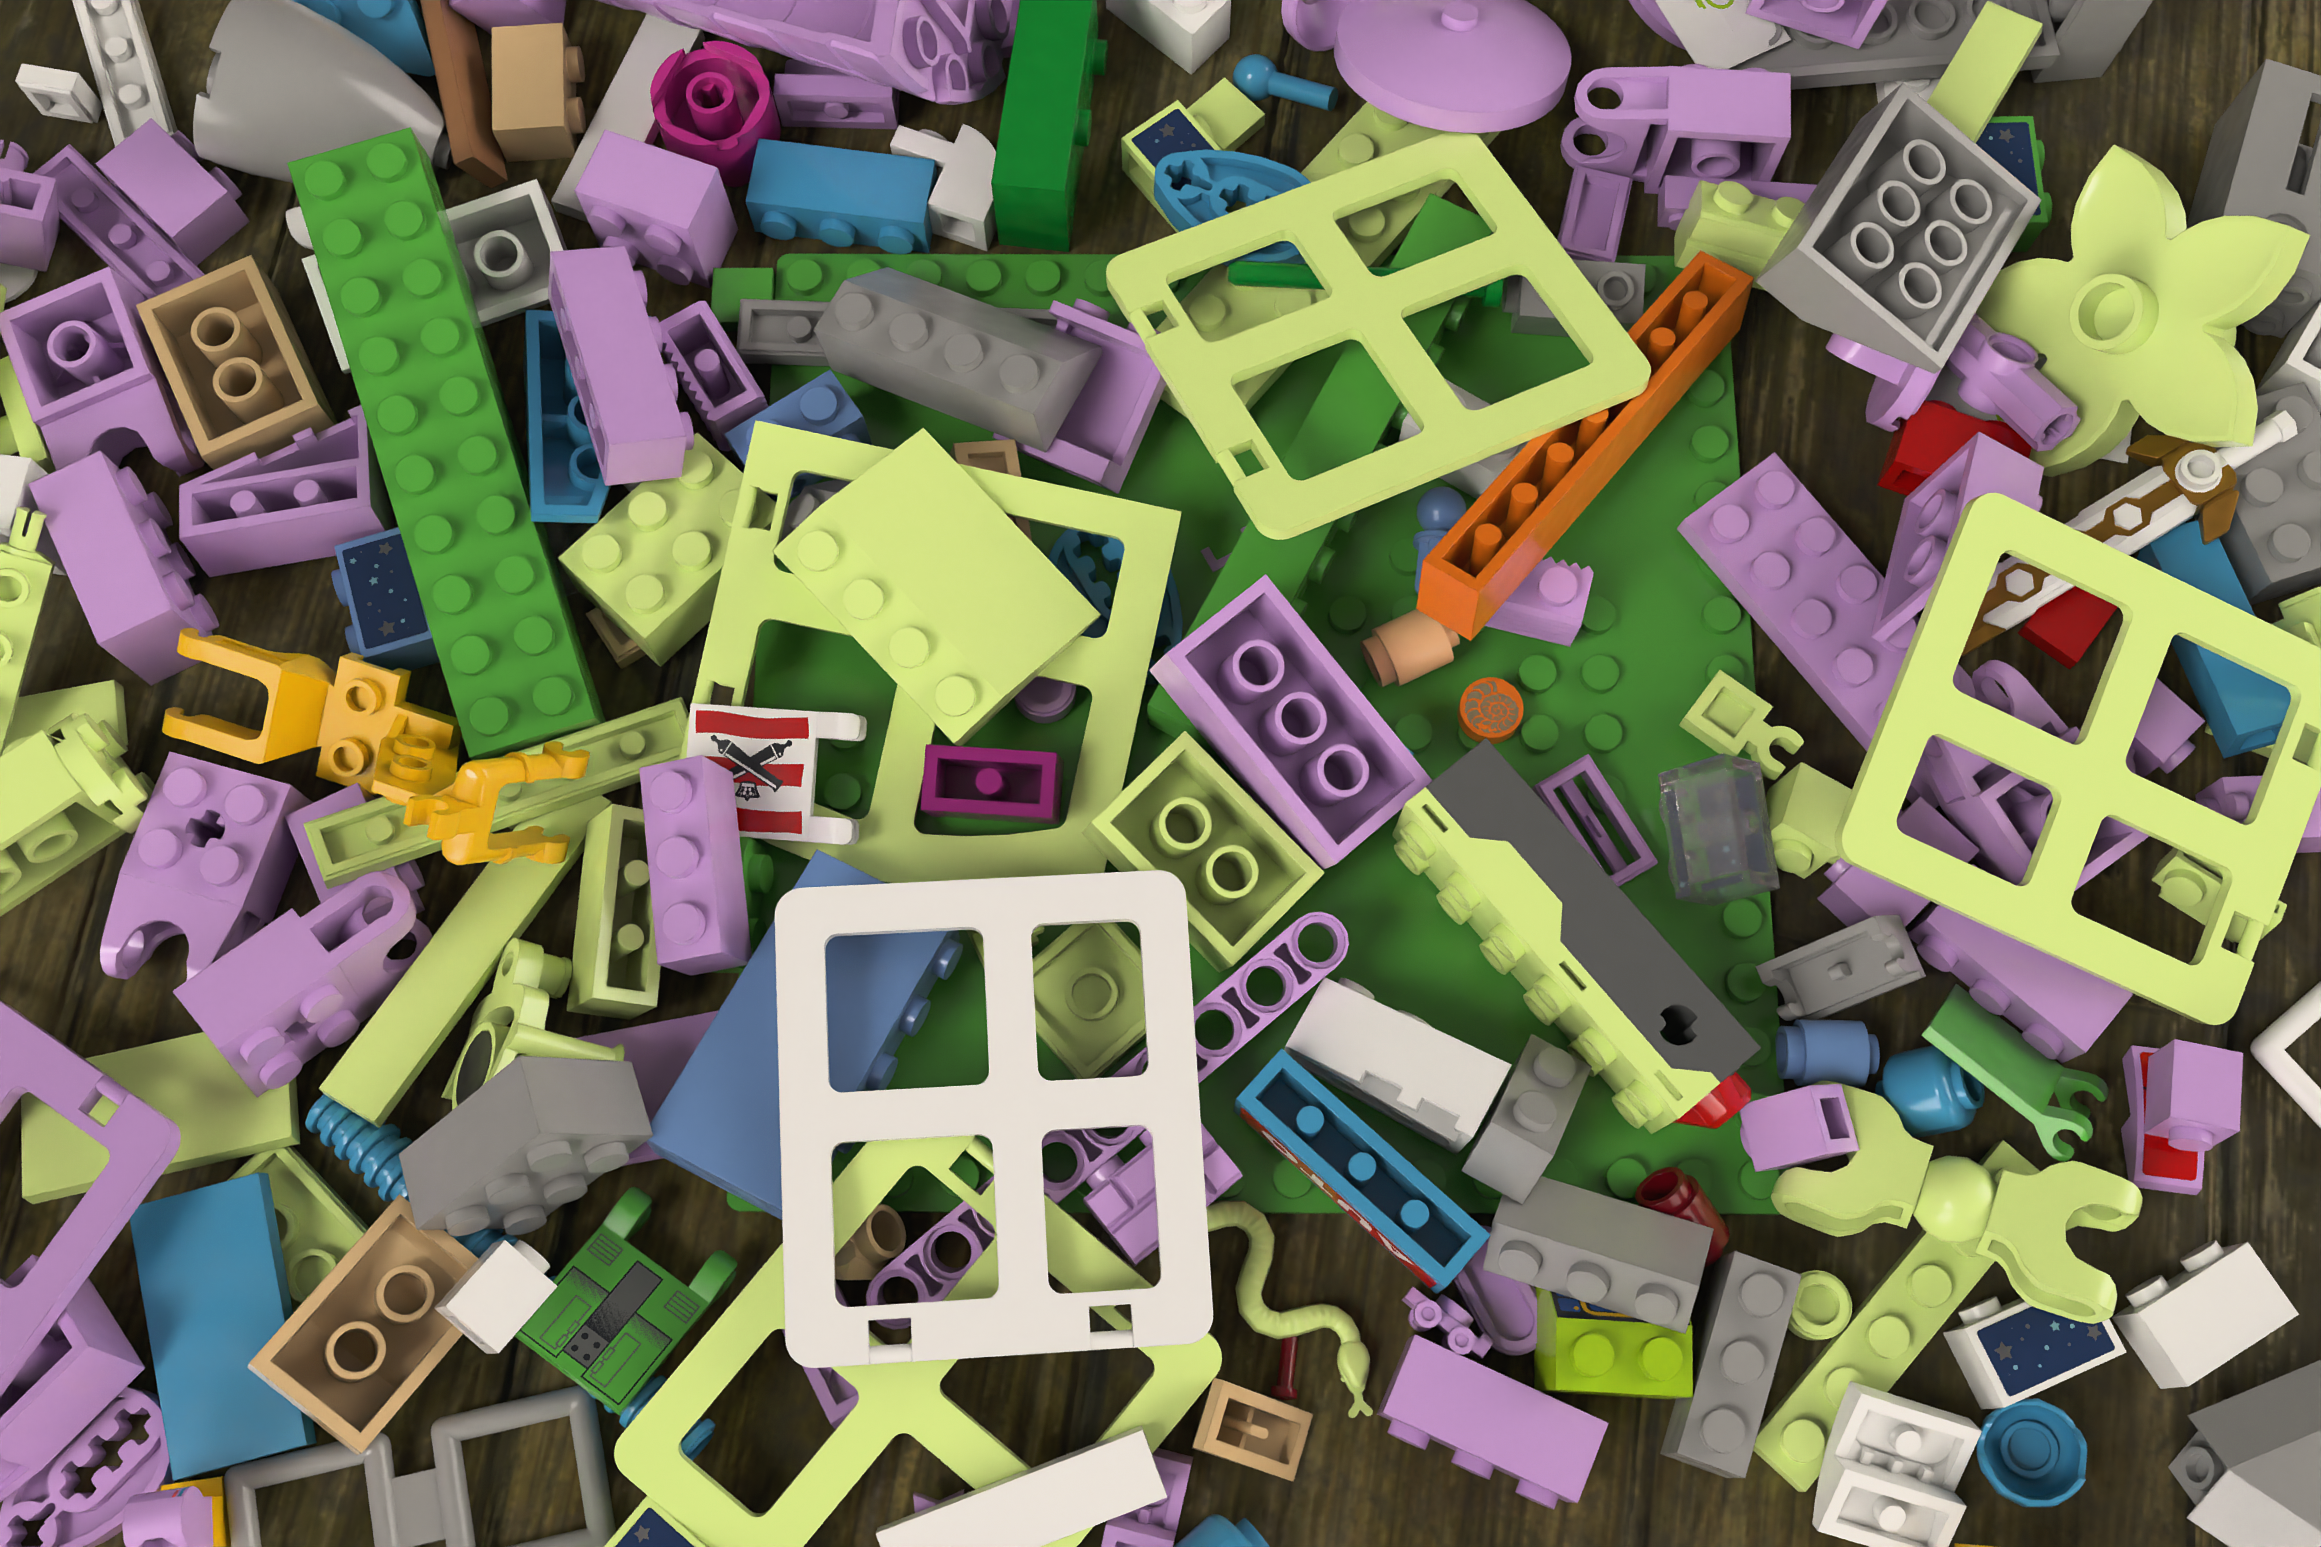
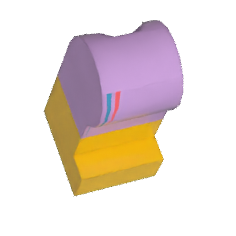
(178, 1516)

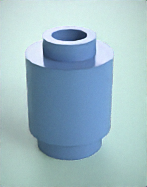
(1826, 1052)

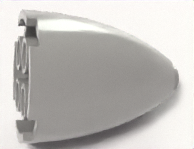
(301, 87)

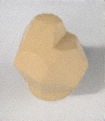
(871, 1246)

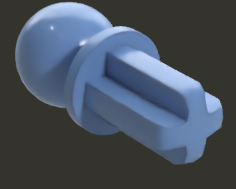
(1437, 514)

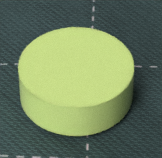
(1820, 1307)

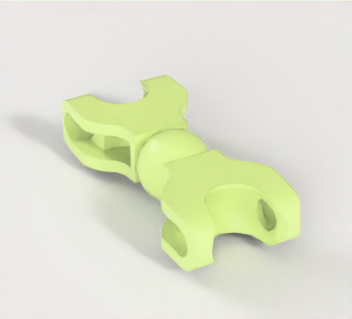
(1957, 1200)

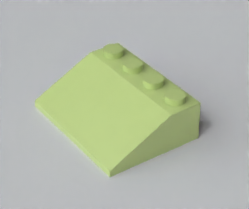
(937, 585)

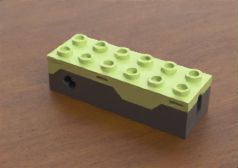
(1575, 945)

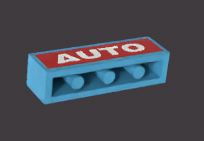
(1360, 1171)

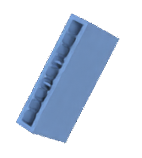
(725, 1103)

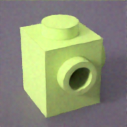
(1804, 819)

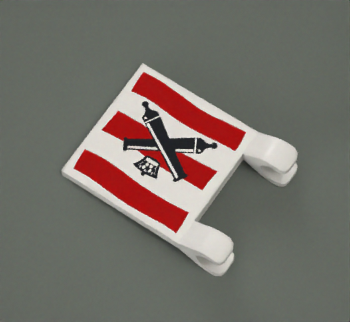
(774, 766)

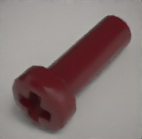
(1286, 1370)

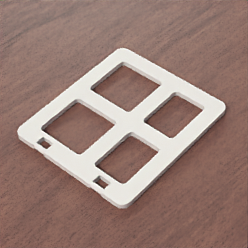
(1009, 1108)

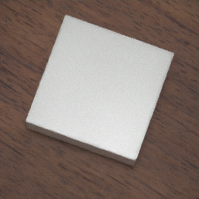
(59, 93)

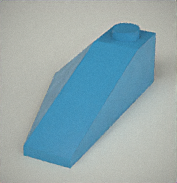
(560, 452)

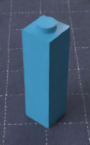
(2237, 703)

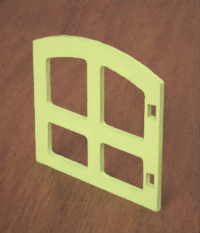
(1109, 666)

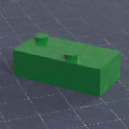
(1046, 122)

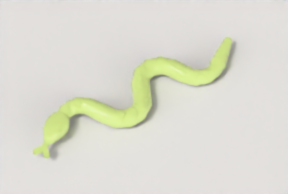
(1352, 1356)

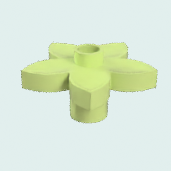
(2145, 313)

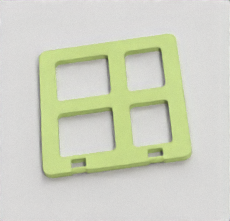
(1373, 313)
(2092, 773)
(891, 1395)

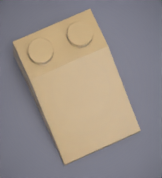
(368, 1329)

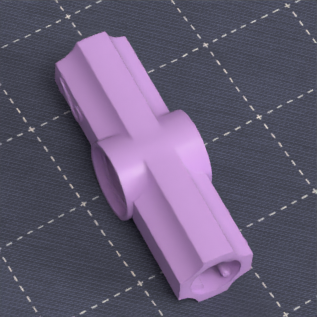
(2002, 381)

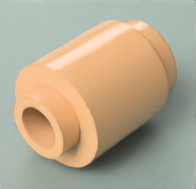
(1408, 648)

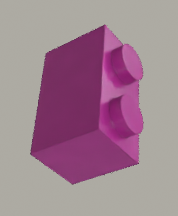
(992, 784)

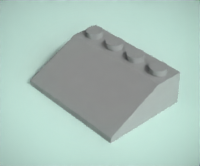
(1901, 235)

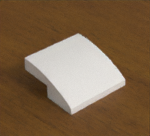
(1893, 1471)

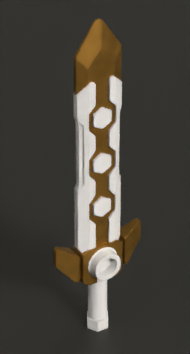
(2180, 484)

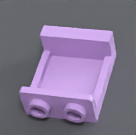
(1113, 406)

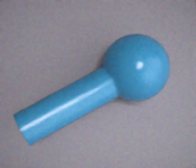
(1258, 79)

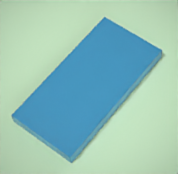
(210, 1304)

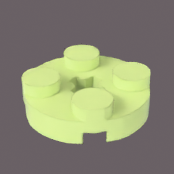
(94, 761)

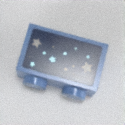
(383, 603)

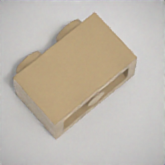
(536, 92)

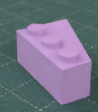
(287, 502)

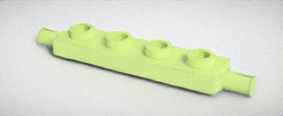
(23, 591)

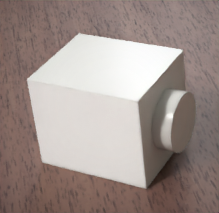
(498, 1294)

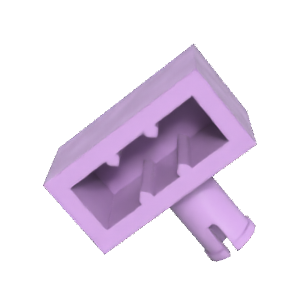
(26, 212)

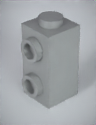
(1616, 283)

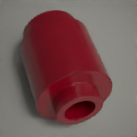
(1683, 1197)

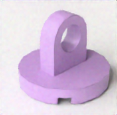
(1897, 386)

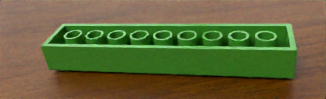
(446, 445)

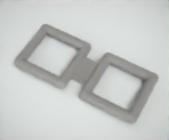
(436, 1501)

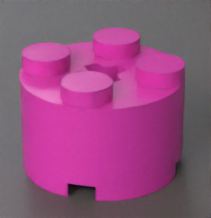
(715, 108)

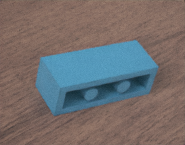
(841, 196)

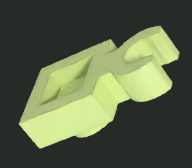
(1732, 720)

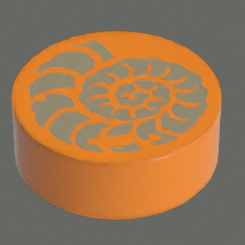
(1490, 710)

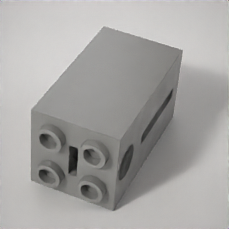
(2266, 173)

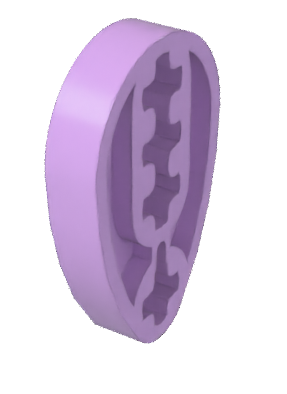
(89, 1516)

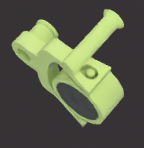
(521, 994)

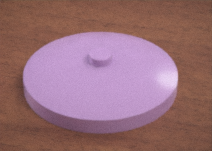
(1454, 61)

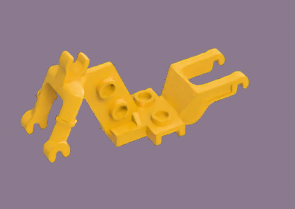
(378, 742)

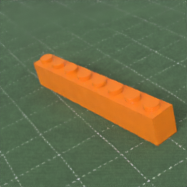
(1566, 469)

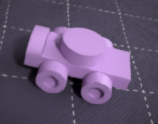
(1450, 1320)

